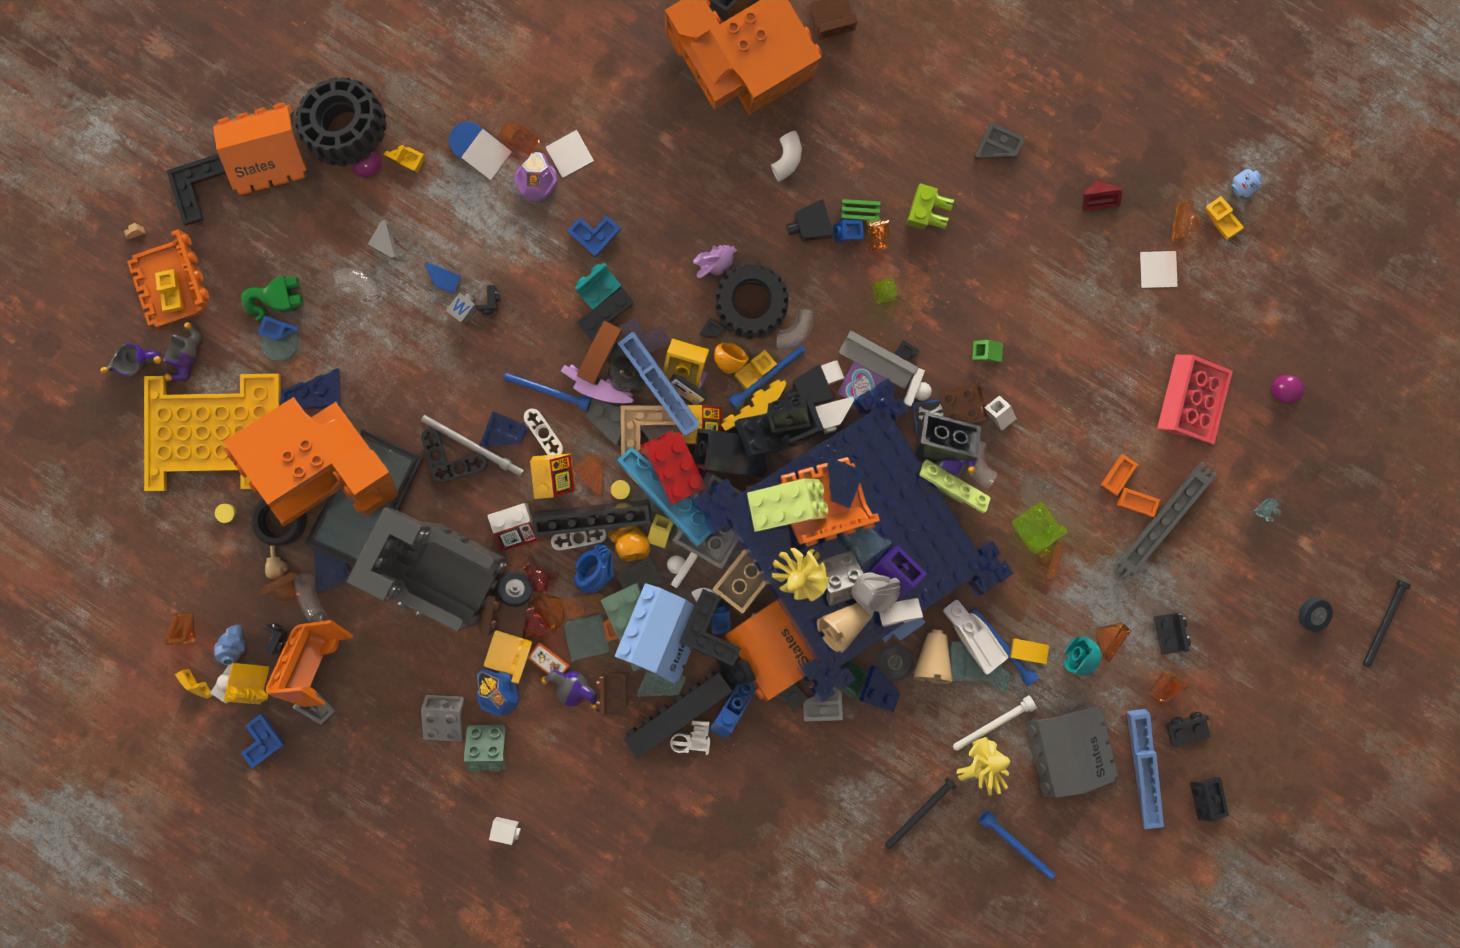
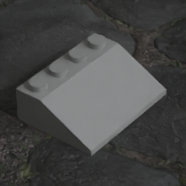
(715, 547)

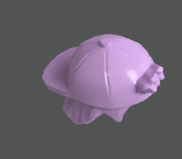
(716, 261)

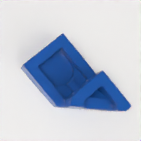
(442, 278)
(275, 329)

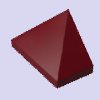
(1101, 195)

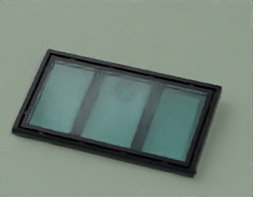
(339, 526)

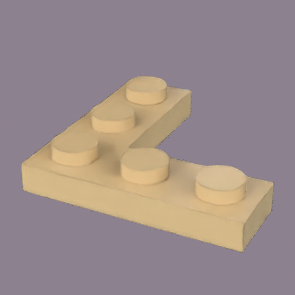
(636, 415)

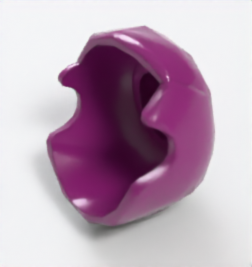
(368, 166)
(1288, 389)

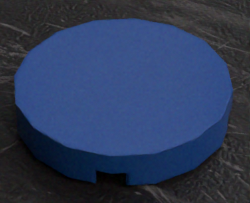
(463, 136)

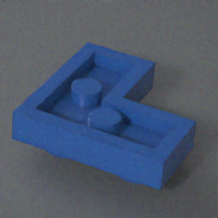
(594, 239)
(266, 740)

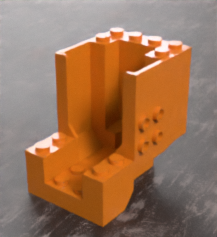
(747, 56)
(307, 459)

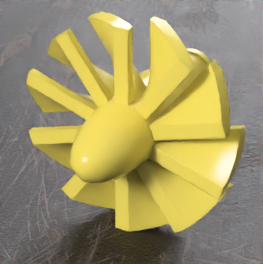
(804, 577)
(986, 765)

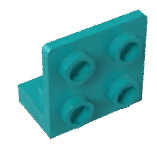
(597, 286)

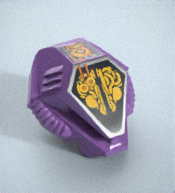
(536, 178)

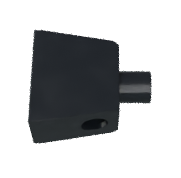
(811, 223)
(812, 383)

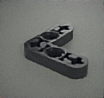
(443, 462)

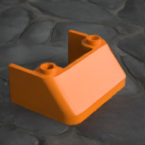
(301, 659)

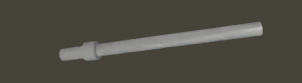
(505, 463)

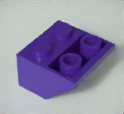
(900, 566)

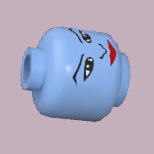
(1246, 183)

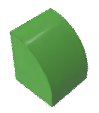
(987, 351)

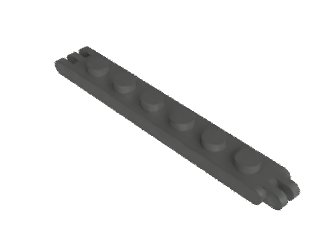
(1165, 520)

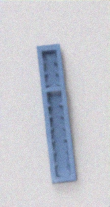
(659, 383)
(1145, 768)

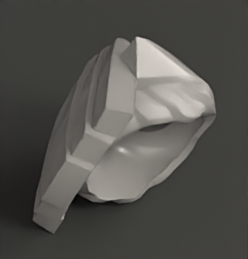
(875, 592)

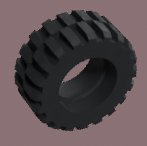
(758, 276)

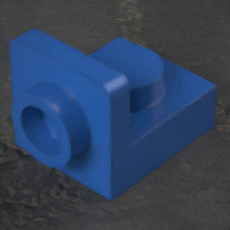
(848, 231)
(721, 619)

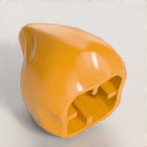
(630, 543)

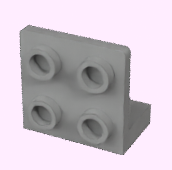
(842, 573)
(442, 717)

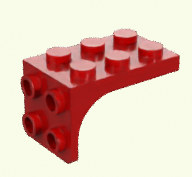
(673, 466)

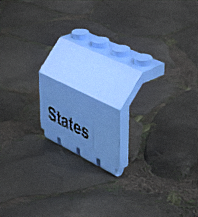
(655, 633)

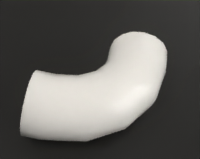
(791, 156)

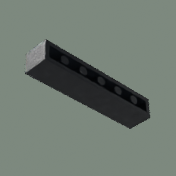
(591, 517)
(678, 714)

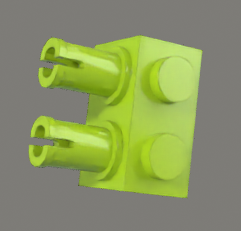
(923, 202)

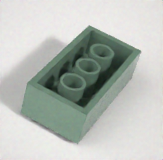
(620, 609)

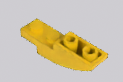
(760, 401)

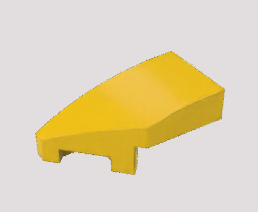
(407, 157)
(189, 683)

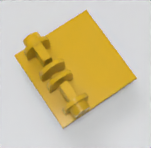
(246, 684)

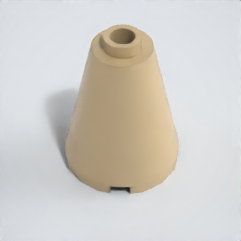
(843, 626)
(934, 659)

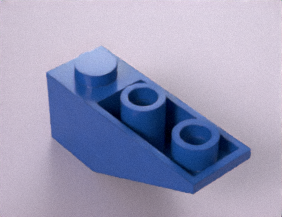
(732, 709)

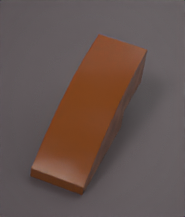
(599, 352)

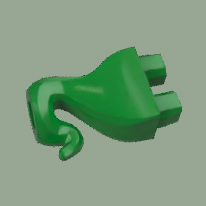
(275, 296)

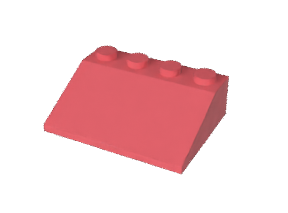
(1195, 398)

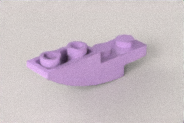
(602, 392)

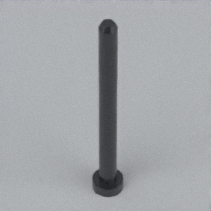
(1402, 586)
(921, 812)

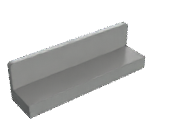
(877, 359)

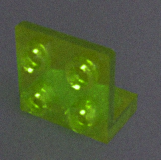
(1038, 528)

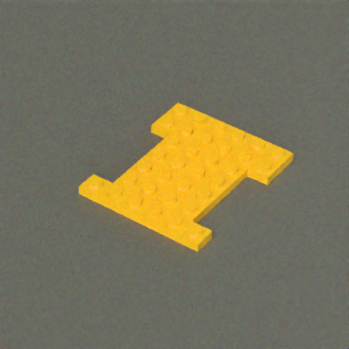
(191, 428)

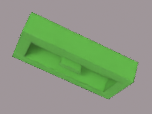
(861, 210)

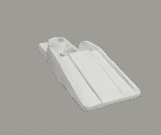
(976, 637)

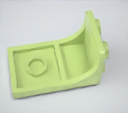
(787, 504)

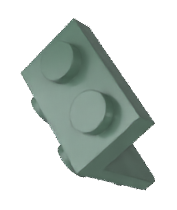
(485, 748)

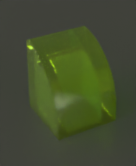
(885, 290)

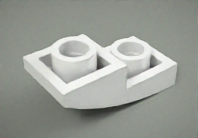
(902, 611)

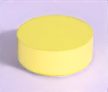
(620, 489)
(225, 513)

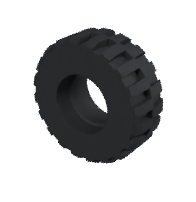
(327, 102)

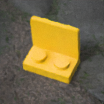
(508, 654)

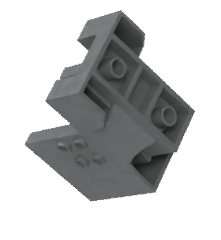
(427, 569)

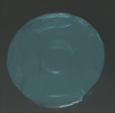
(280, 349)

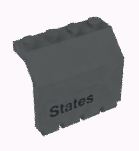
(1072, 752)

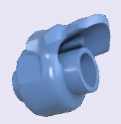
(230, 645)

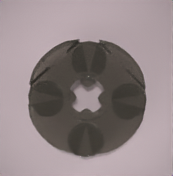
(619, 380)

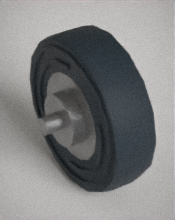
(514, 589)
(1315, 614)

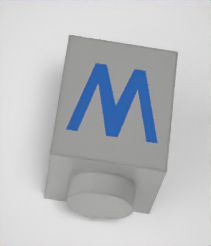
(462, 308)

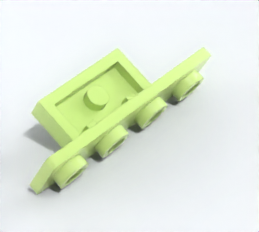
(954, 486)

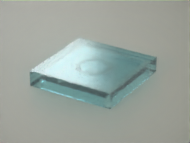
(586, 637)

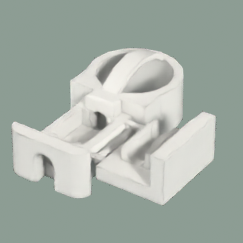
(697, 741)

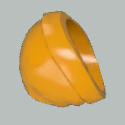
(730, 357)

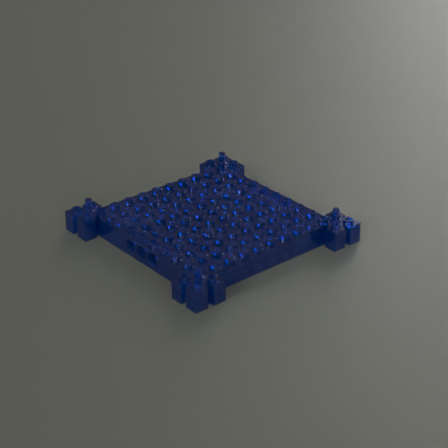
(909, 515)

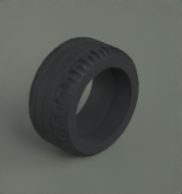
(259, 527)

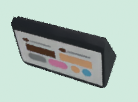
(688, 390)

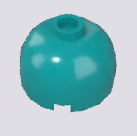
(1083, 656)

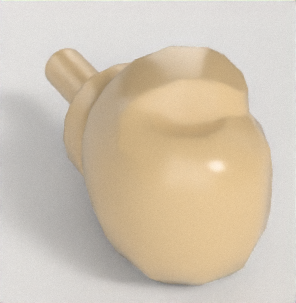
(274, 566)

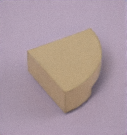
(134, 231)

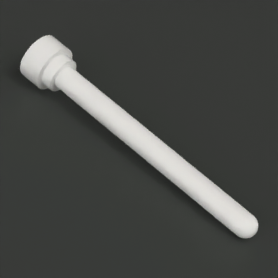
(1026, 705)

